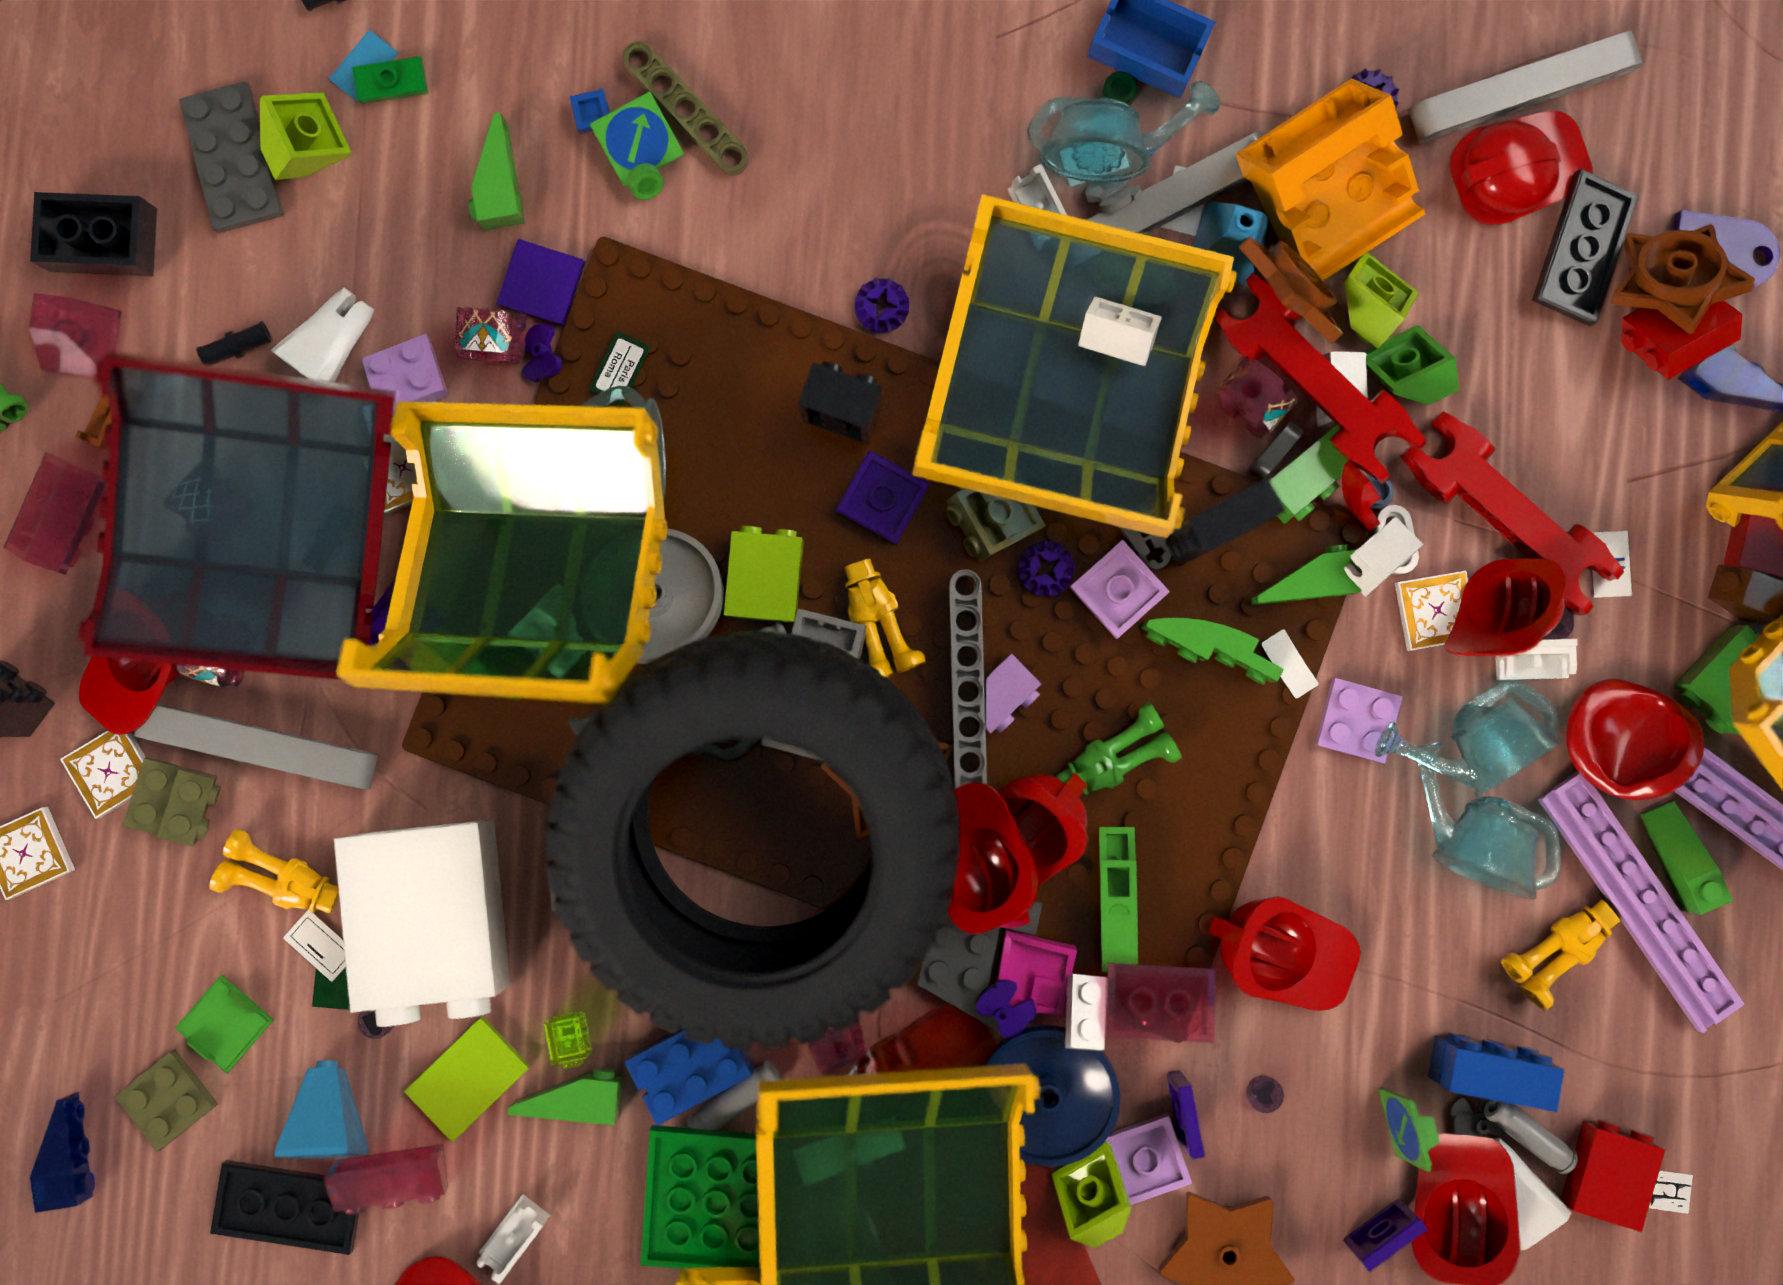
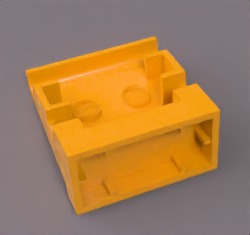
(1335, 177)

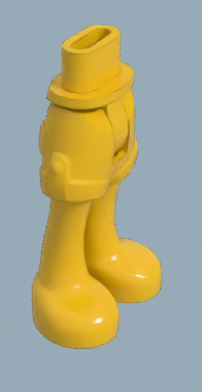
(873, 602)
(295, 885)
(1578, 939)

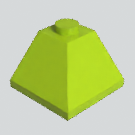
(299, 134)
(1376, 300)
(1093, 1197)

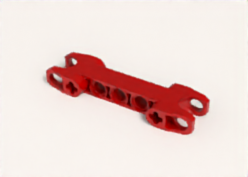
(1360, 420)
(1503, 506)

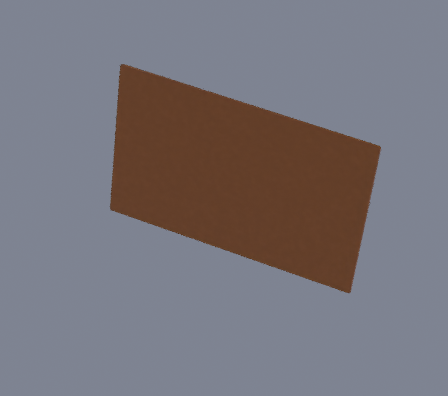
(740, 455)

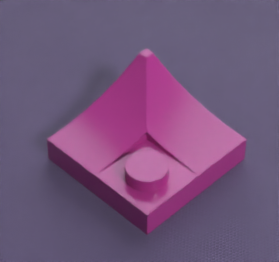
(1037, 969)

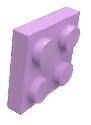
(407, 369)
(1119, 589)
(1355, 718)
(1149, 1158)

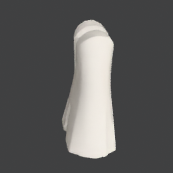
(326, 338)
(1538, 1207)

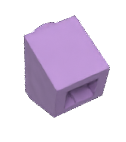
(1006, 690)

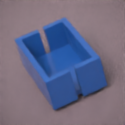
(1152, 42)
(1496, 1071)
(685, 1072)

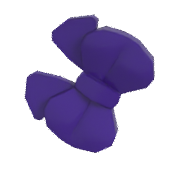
(545, 363)
(995, 1002)

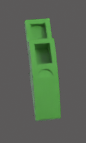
(1201, 637)
(1118, 896)

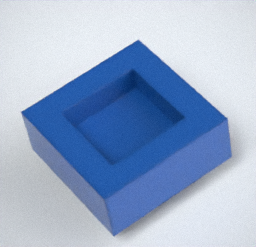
(589, 108)

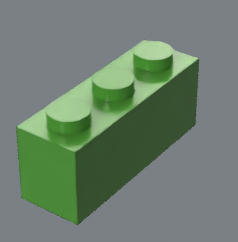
(1308, 477)

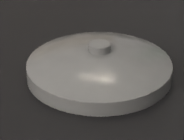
(687, 596)

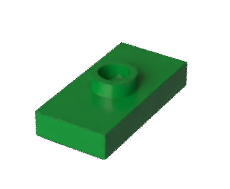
(390, 80)

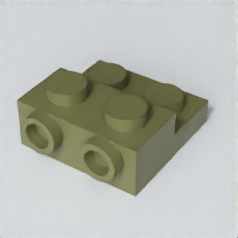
(991, 521)
(171, 801)

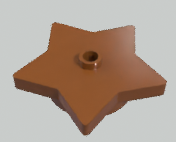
(1679, 275)
(1295, 284)
(1217, 1229)

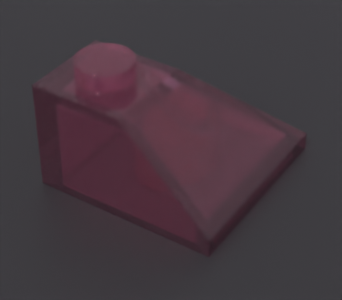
(72, 333)

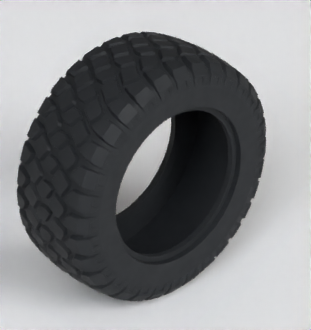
(720, 973)

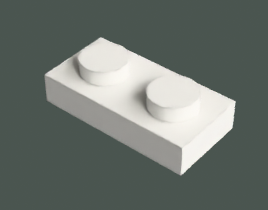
(1085, 1012)

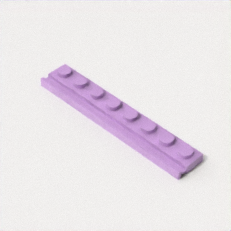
(1737, 806)
(1641, 902)

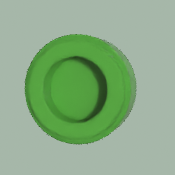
(645, 181)

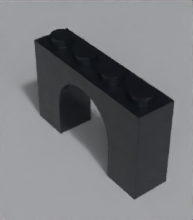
(1224, 522)

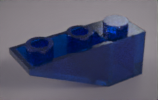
(1734, 380)
(62, 1168)

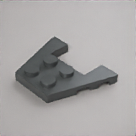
(962, 963)

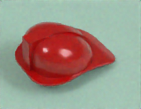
(1517, 166)
(1508, 608)
(123, 691)
(1049, 819)
(995, 868)
(1287, 953)
(1468, 1212)

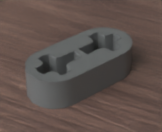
(1276, 450)
(1140, 548)

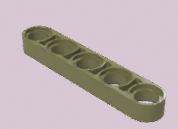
(680, 92)

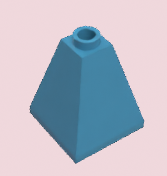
(1226, 228)
(323, 1118)

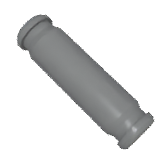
(733, 1100)
(1532, 1135)

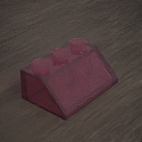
(56, 514)
(1160, 1002)
(387, 1179)

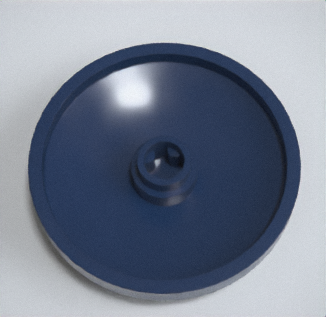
(1075, 1097)

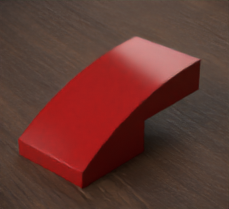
(1359, 495)

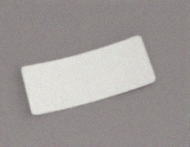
(1295, 673)

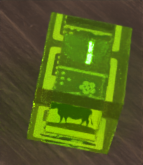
(568, 1039)

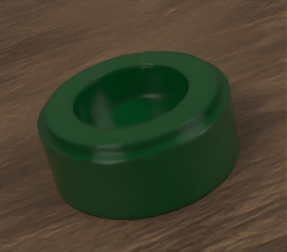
(1120, 87)

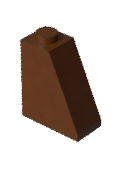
(1747, 594)

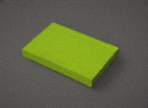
(467, 1078)

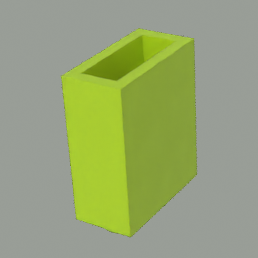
(764, 575)

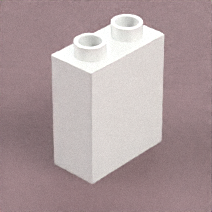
(422, 920)

